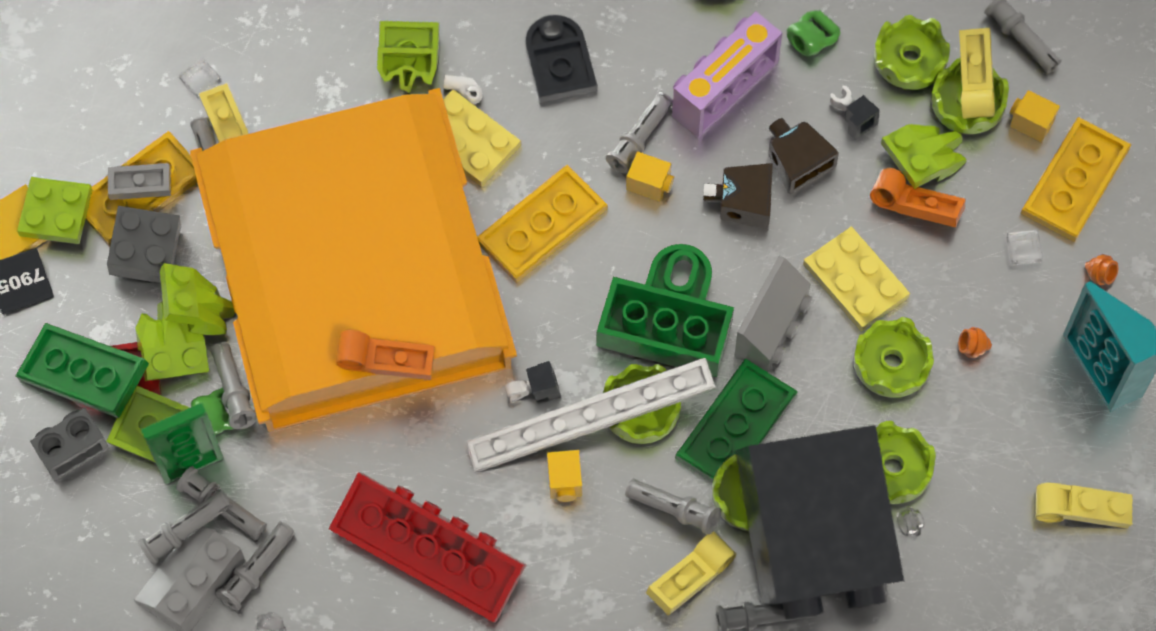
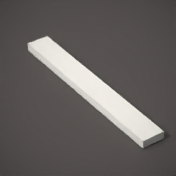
(590, 415)

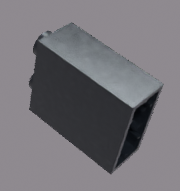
(820, 520)

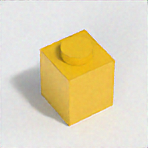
(1033, 115)
(649, 177)
(564, 475)

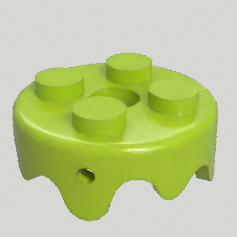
(911, 35)
(947, 101)
(895, 338)
(649, 426)
(915, 456)
(728, 494)

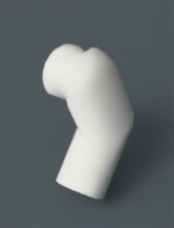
(465, 86)

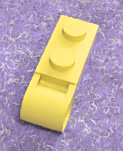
(976, 73)
(1084, 504)
(692, 573)

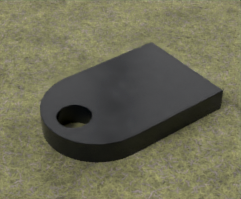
(560, 61)

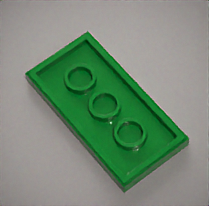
(82, 370)
(736, 419)
(182, 442)

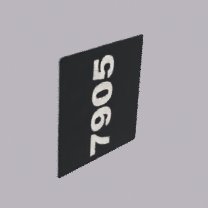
(23, 281)

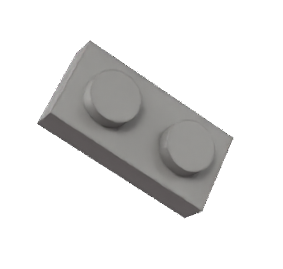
(139, 181)

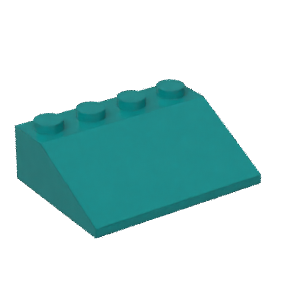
(1112, 346)

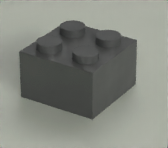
(142, 243)

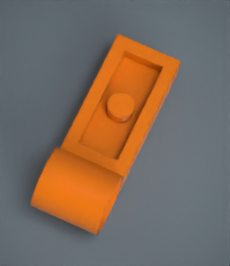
(894, 194)
(384, 357)

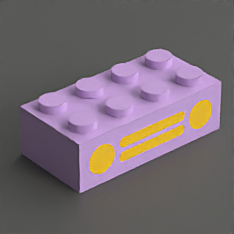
(726, 74)

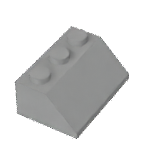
(773, 315)
(190, 578)

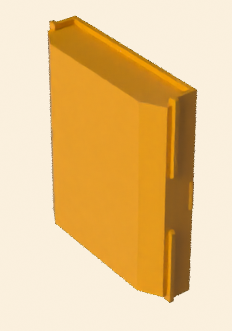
(350, 230)

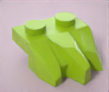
(408, 51)
(924, 153)
(193, 300)
(169, 347)

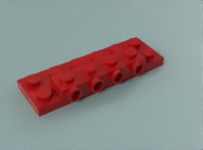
(428, 545)

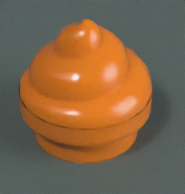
(1102, 269)
(973, 342)

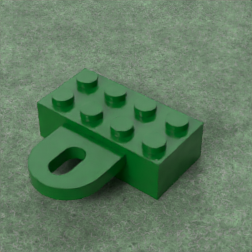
(666, 319)

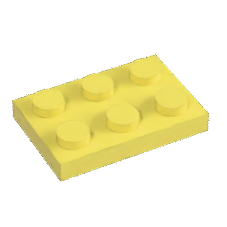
(479, 139)
(856, 279)

